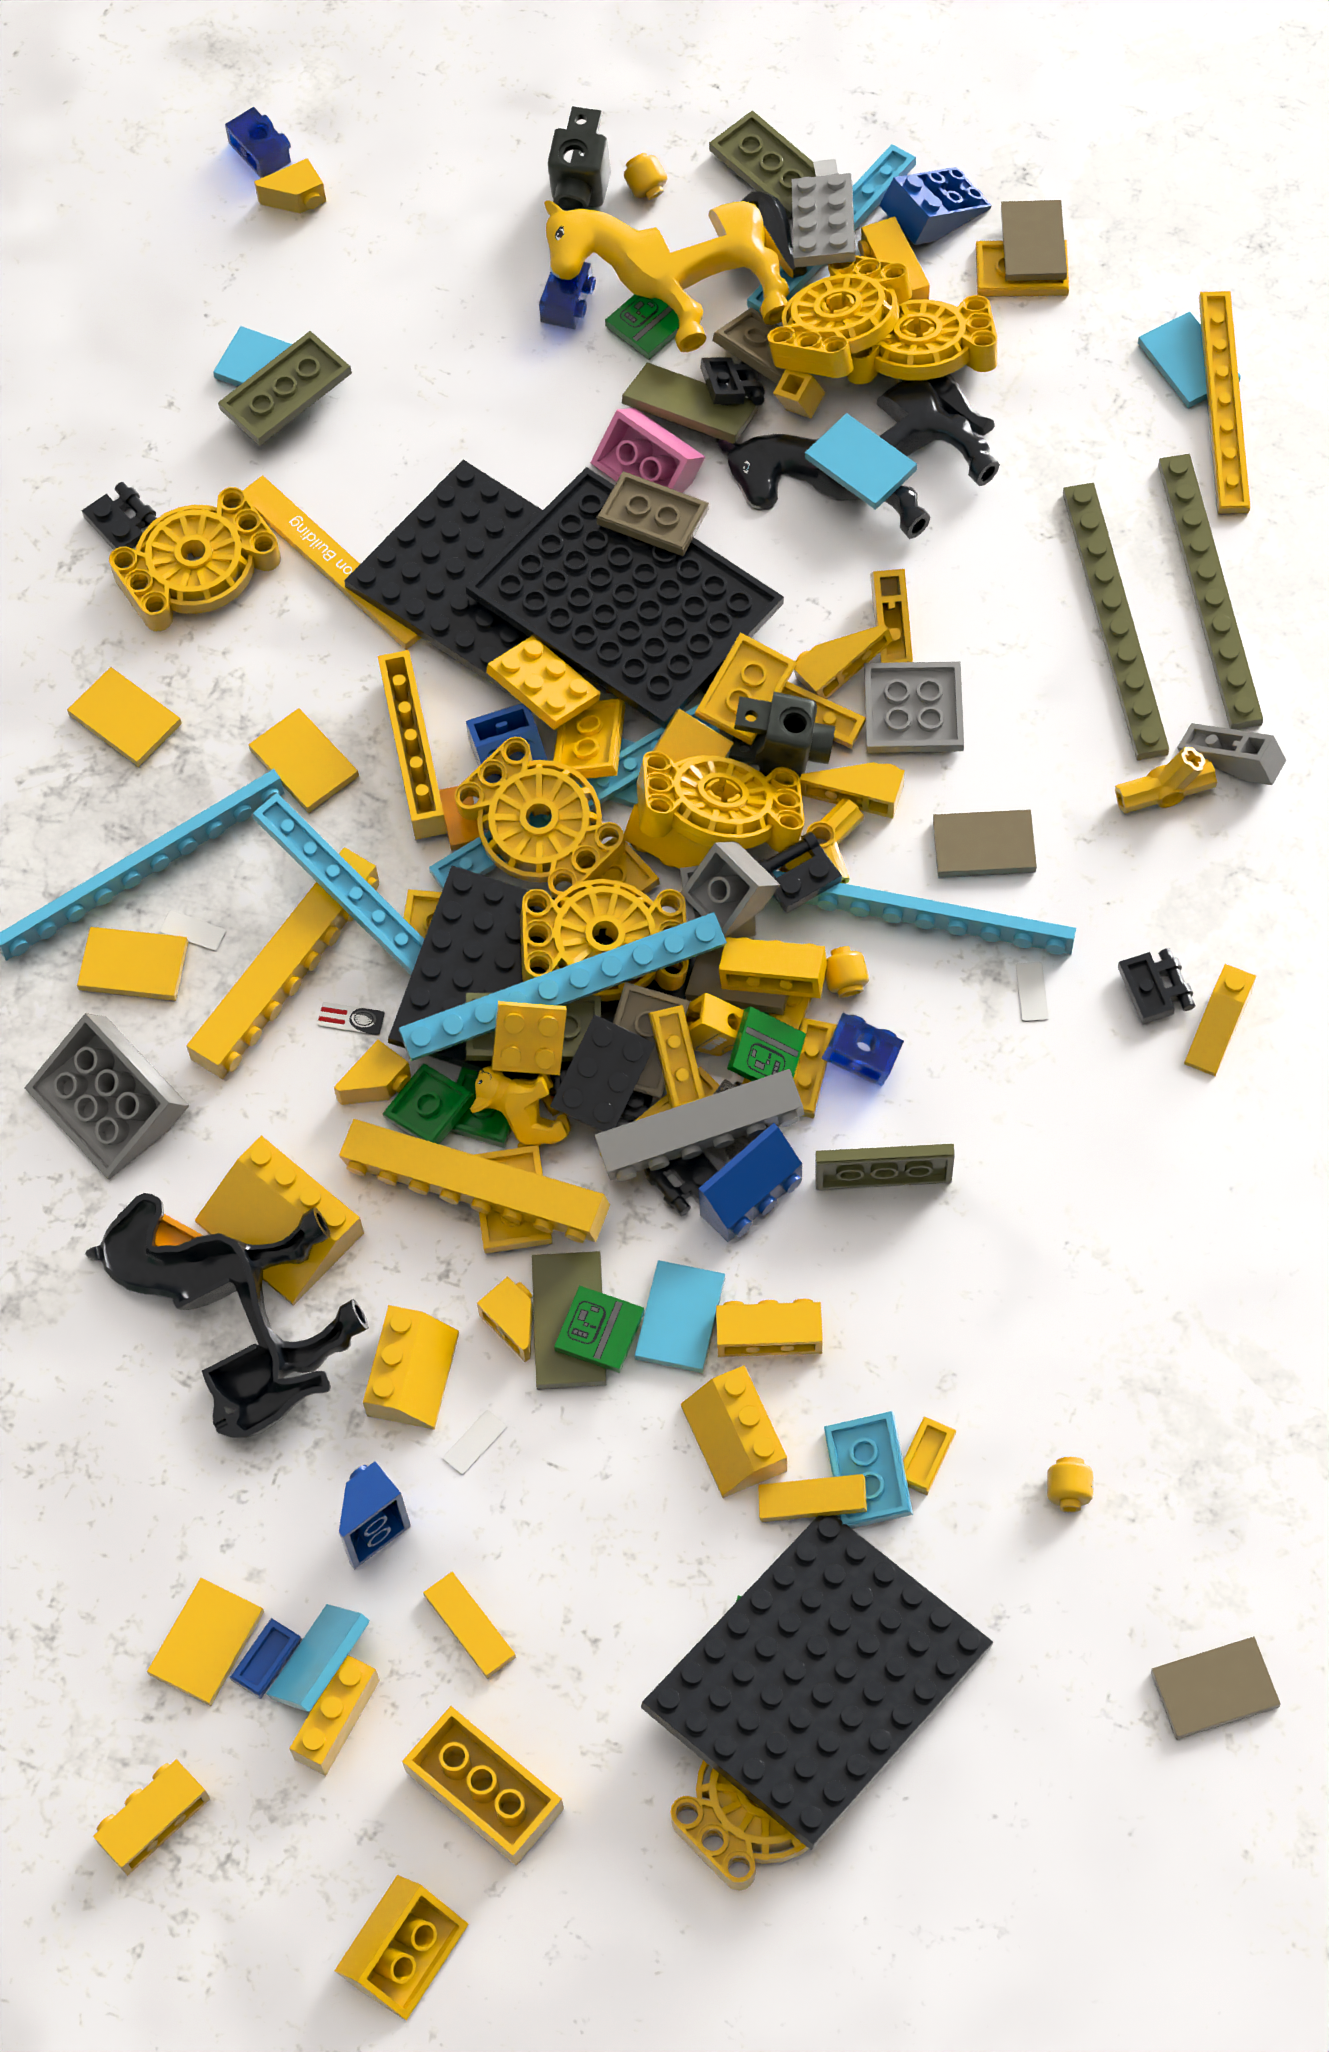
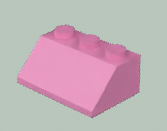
(647, 451)

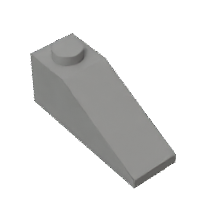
(1237, 752)

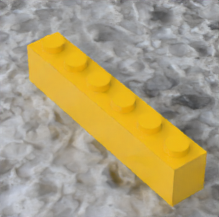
(412, 745)

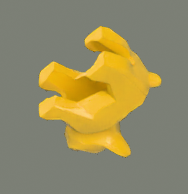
(520, 1105)

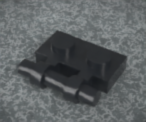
(724, 381)
(113, 524)
(1147, 988)
(689, 1172)

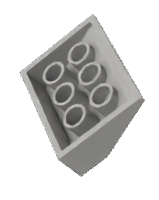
(105, 1094)

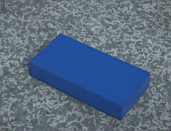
(266, 1658)

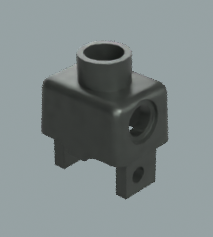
(586, 177)
(785, 733)

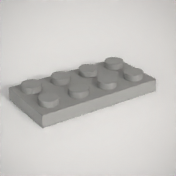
(823, 220)

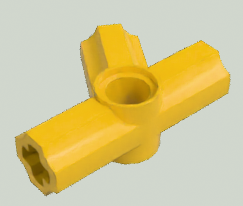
(1168, 783)
(834, 829)

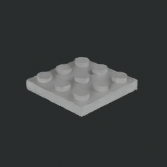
(913, 707)

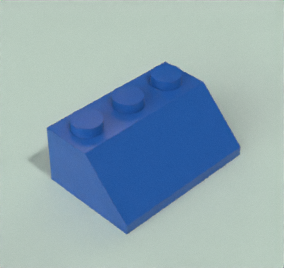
(750, 1184)
(370, 1513)

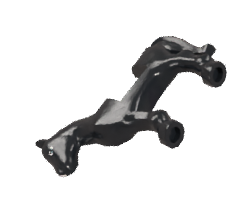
(923, 414)
(212, 1269)

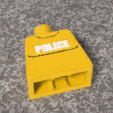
(713, 1024)

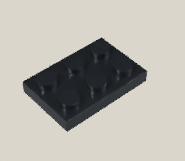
(602, 1074)

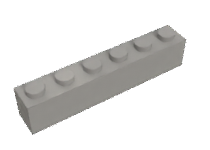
(699, 1125)

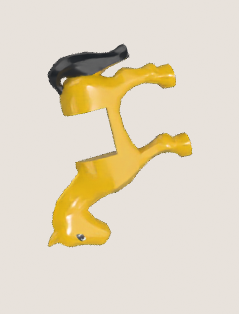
(749, 236)

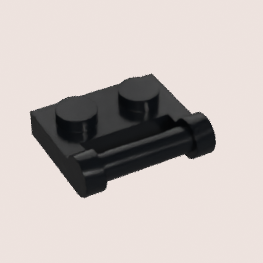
(807, 878)

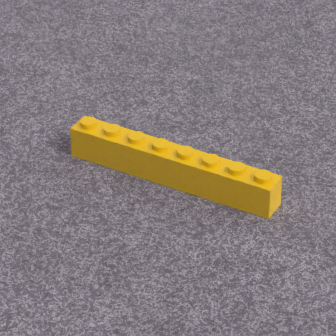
(273, 976)
(474, 1181)

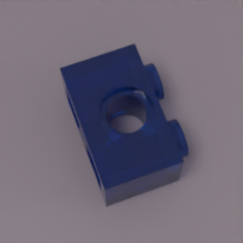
(258, 142)
(565, 300)
(844, 1051)

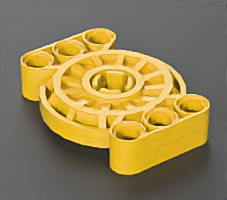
(840, 316)
(932, 342)
(200, 585)
(538, 788)
(719, 801)
(580, 913)
(739, 1825)

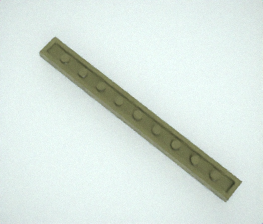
(1210, 592)
(1115, 622)

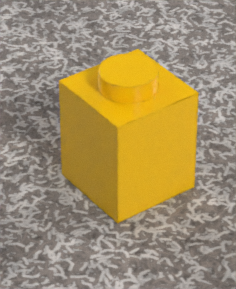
(799, 393)

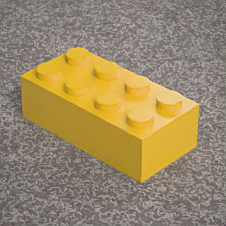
(483, 1785)

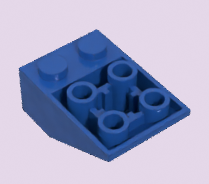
(933, 203)
(493, 729)

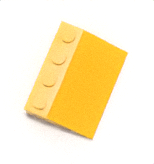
(264, 1203)

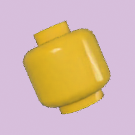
(645, 176)
(846, 972)
(1070, 1484)

